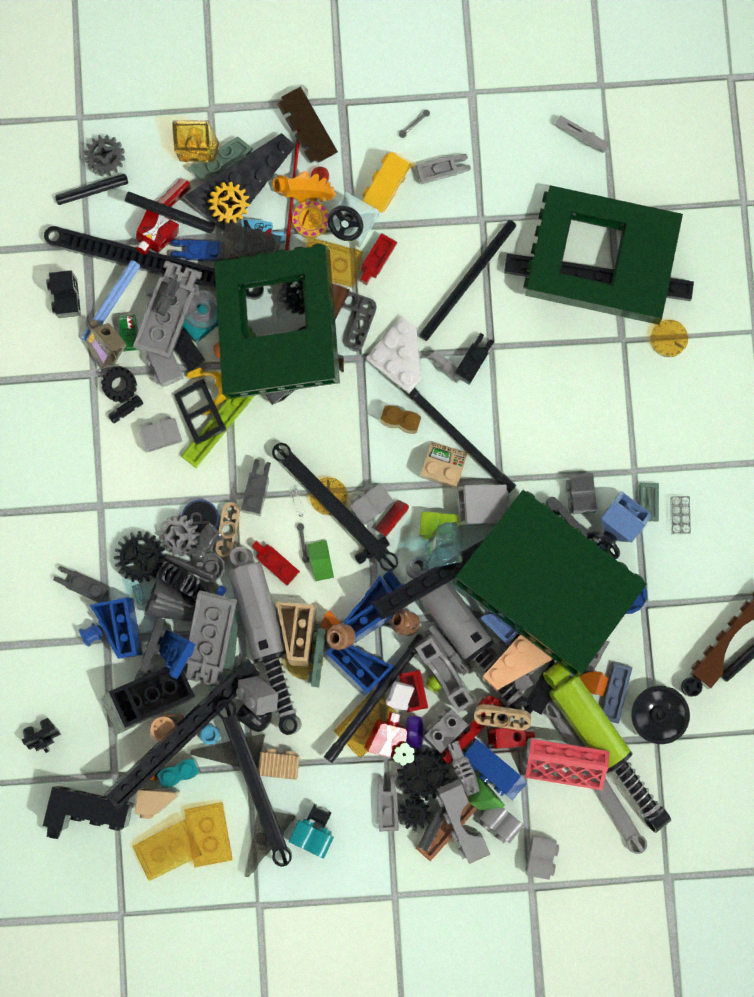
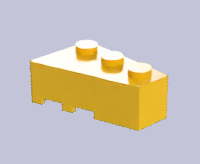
(387, 181)

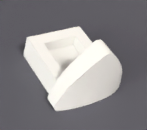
(400, 695)

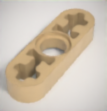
(235, 525)
(488, 709)

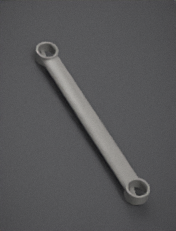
(606, 795)

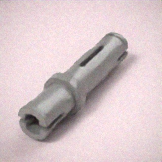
(582, 134)
(450, 651)

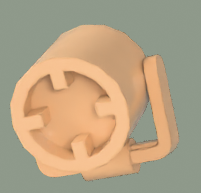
(163, 725)

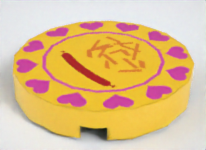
(310, 219)

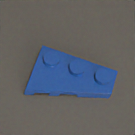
(175, 651)

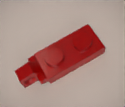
(377, 257)
(276, 563)
(465, 739)

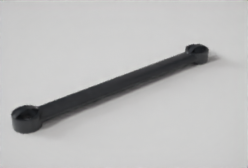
(335, 507)
(254, 783)

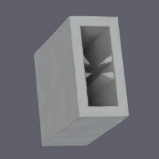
(481, 504)

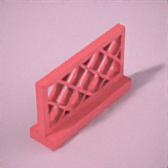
(567, 756)

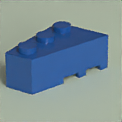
(364, 616)
(120, 626)
(358, 667)
(495, 770)

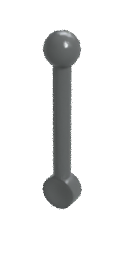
(402, 133)
(300, 527)

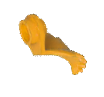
(304, 187)

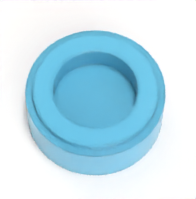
(209, 734)

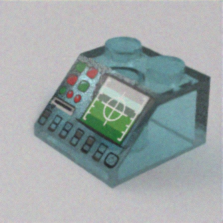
(443, 546)

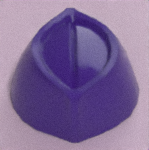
(415, 731)

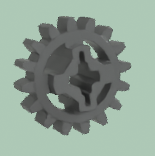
(97, 156)

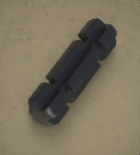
(125, 409)
(361, 557)

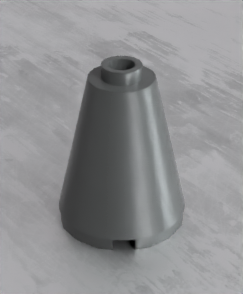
(169, 603)

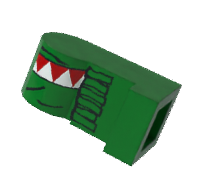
(128, 331)

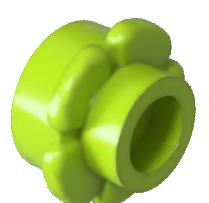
(433, 684)

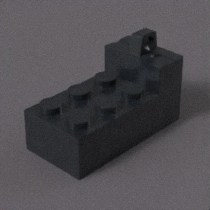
(146, 698)
(78, 805)

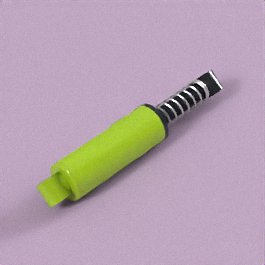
(599, 733)

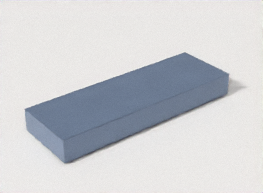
(616, 691)

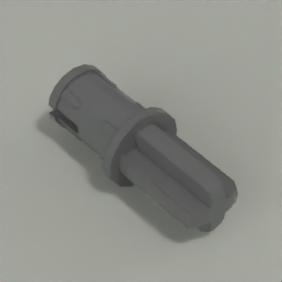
(167, 297)

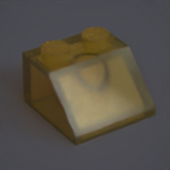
(194, 141)

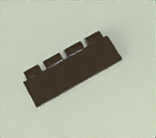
(311, 129)

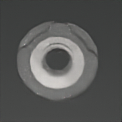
(191, 313)

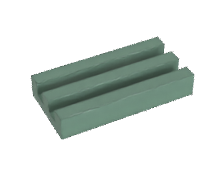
(656, 499)

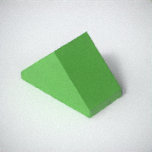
(320, 560)
(485, 798)

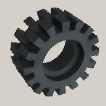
(115, 373)

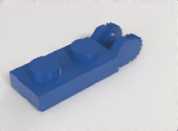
(196, 250)

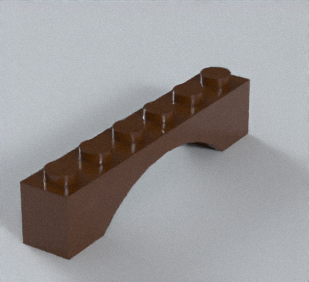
(710, 667)

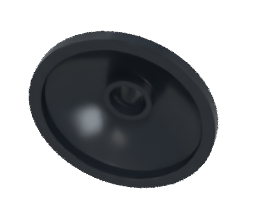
(674, 716)

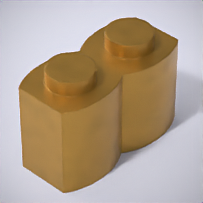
(404, 420)

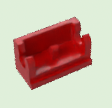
(418, 698)

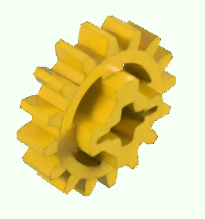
(228, 195)

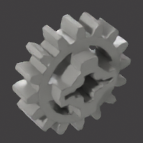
(177, 533)

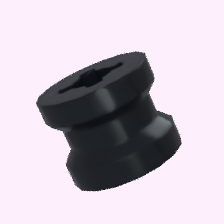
(695, 687)

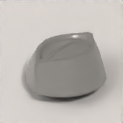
(215, 565)

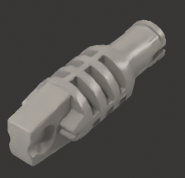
(463, 769)

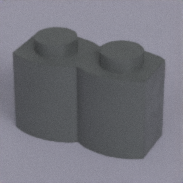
(582, 493)

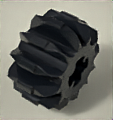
(412, 820)

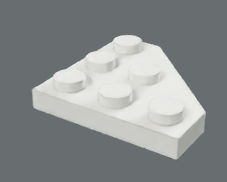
(399, 355)

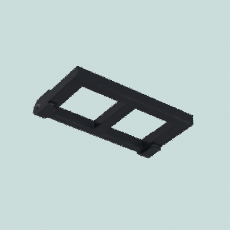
(189, 417)

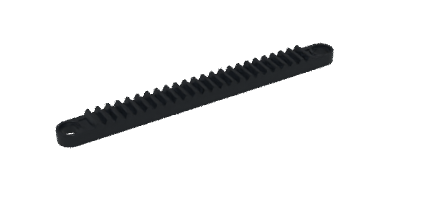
(123, 254)

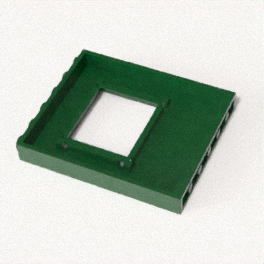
(641, 263)
(282, 359)

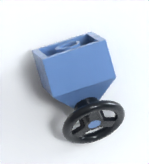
(621, 523)

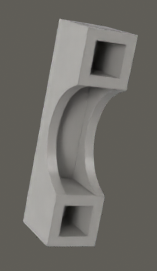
(445, 672)
(454, 800)

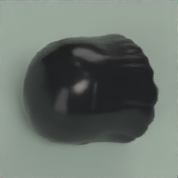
(253, 722)

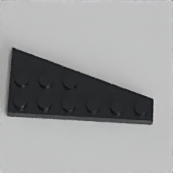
(249, 172)

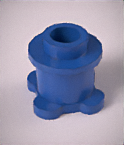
(91, 634)

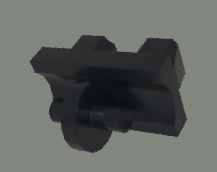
(42, 738)

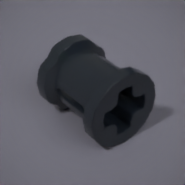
(319, 815)

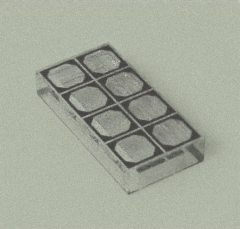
(680, 515)

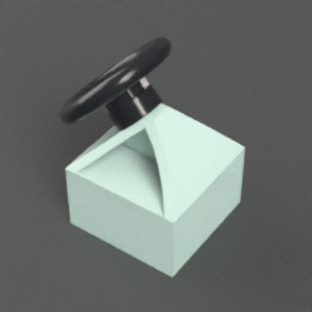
(352, 220)

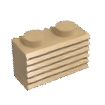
(279, 765)

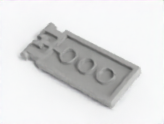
(160, 333)
(211, 634)

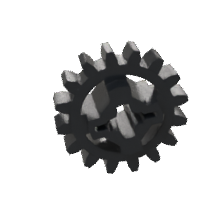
(292, 298)

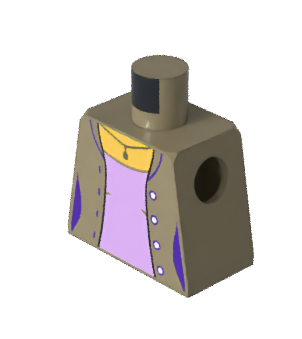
(104, 343)

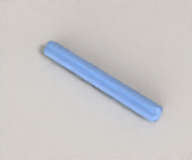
(114, 295)

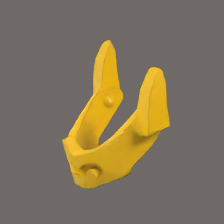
(217, 376)

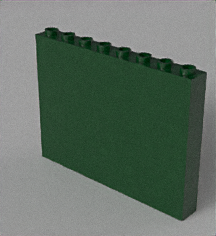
(550, 583)

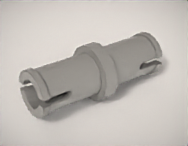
(444, 364)

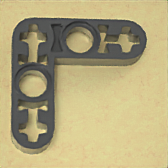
(358, 308)

